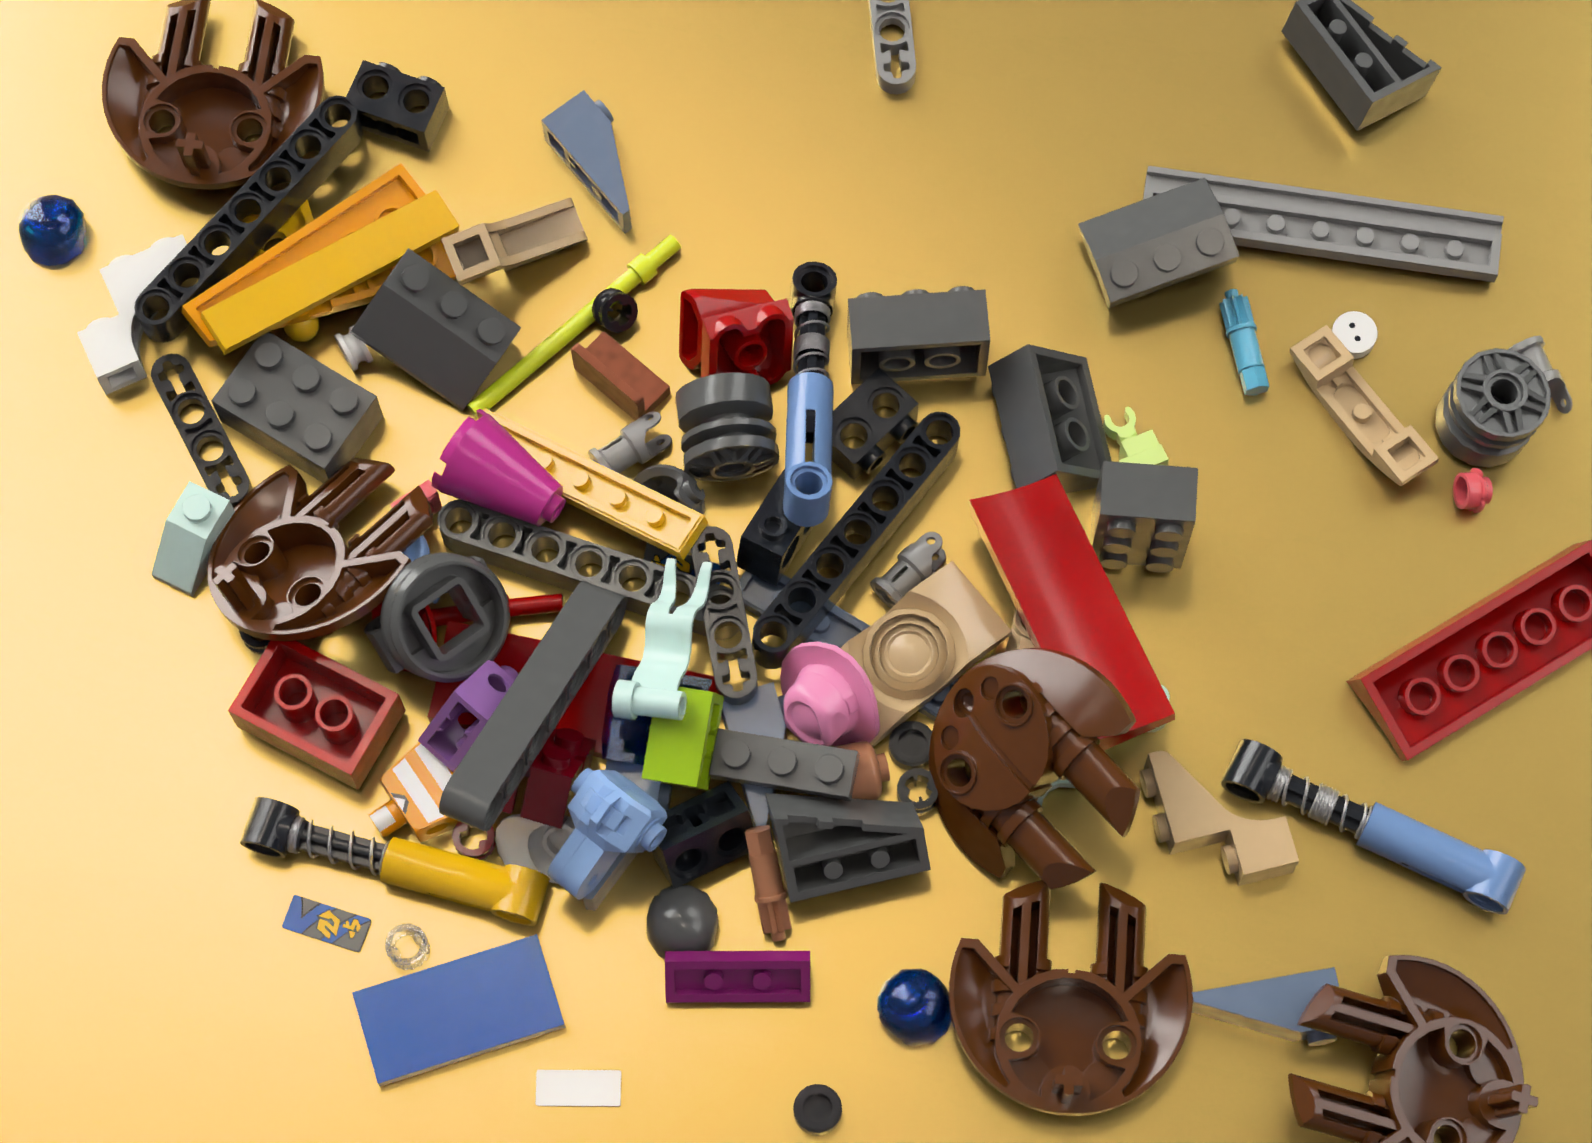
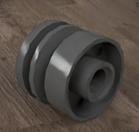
(1492, 407)
(727, 427)

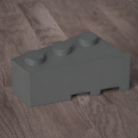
(1356, 60)

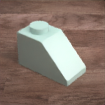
(189, 537)

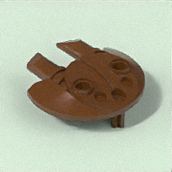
(208, 105)
(288, 570)
(1022, 752)
(1069, 1012)
(1417, 1076)

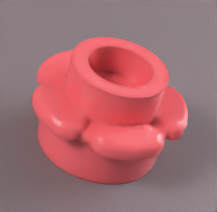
(1472, 490)

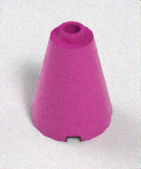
(497, 473)

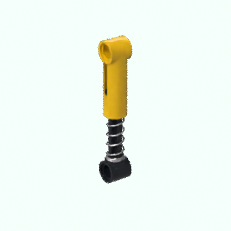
(505, 891)

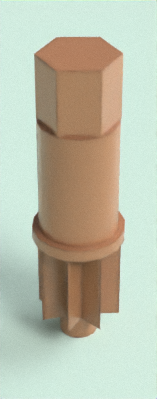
(768, 882)

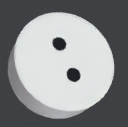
(1356, 332)

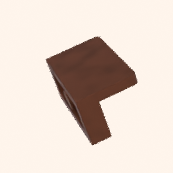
(620, 376)

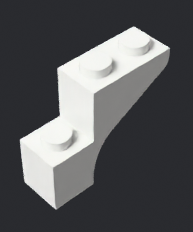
(115, 341)

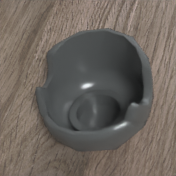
(681, 920)

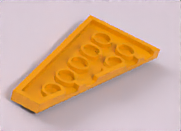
(365, 206)

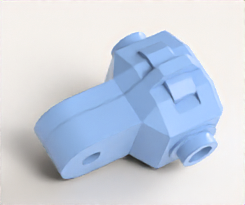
(608, 819)

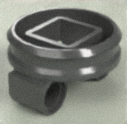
(404, 639)

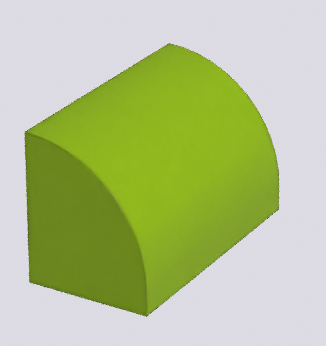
(683, 749)

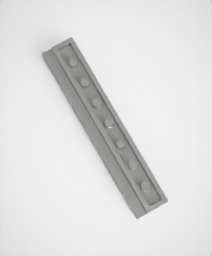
(1349, 225)

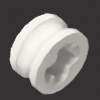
(353, 349)

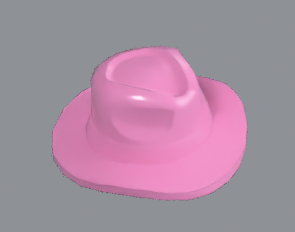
(827, 696)

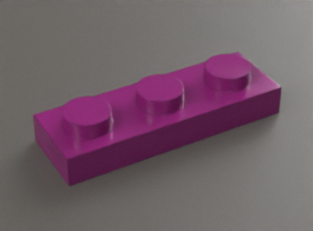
(737, 976)

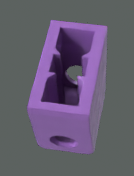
(476, 695)

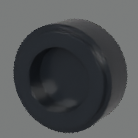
(910, 745)
(817, 1109)

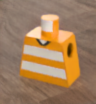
(415, 796)

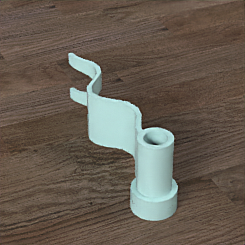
(665, 653)

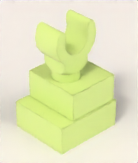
(1133, 447)

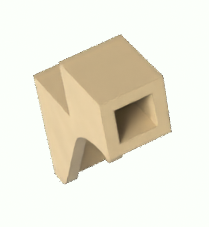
(513, 240)
(1194, 819)

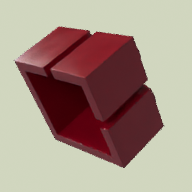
(552, 777)

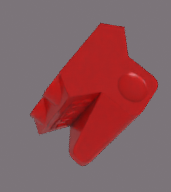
(735, 332)

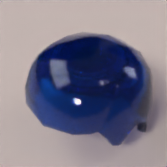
(52, 229)
(914, 1006)

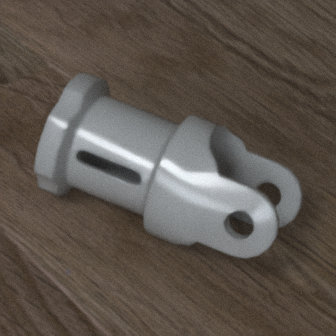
(1533, 349)
(631, 445)
(912, 568)

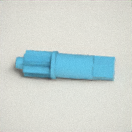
(1244, 342)

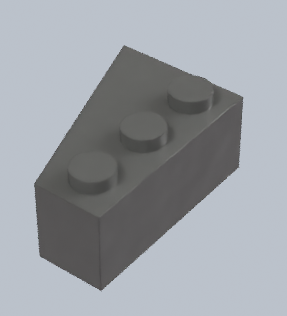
(844, 844)

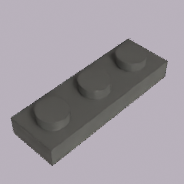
(784, 764)

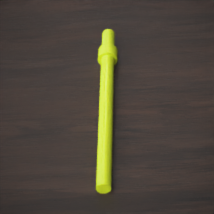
(639, 270)

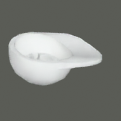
(530, 842)

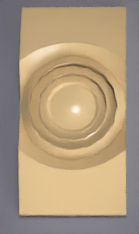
(925, 644)

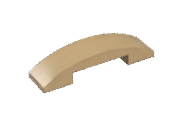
(1359, 410)

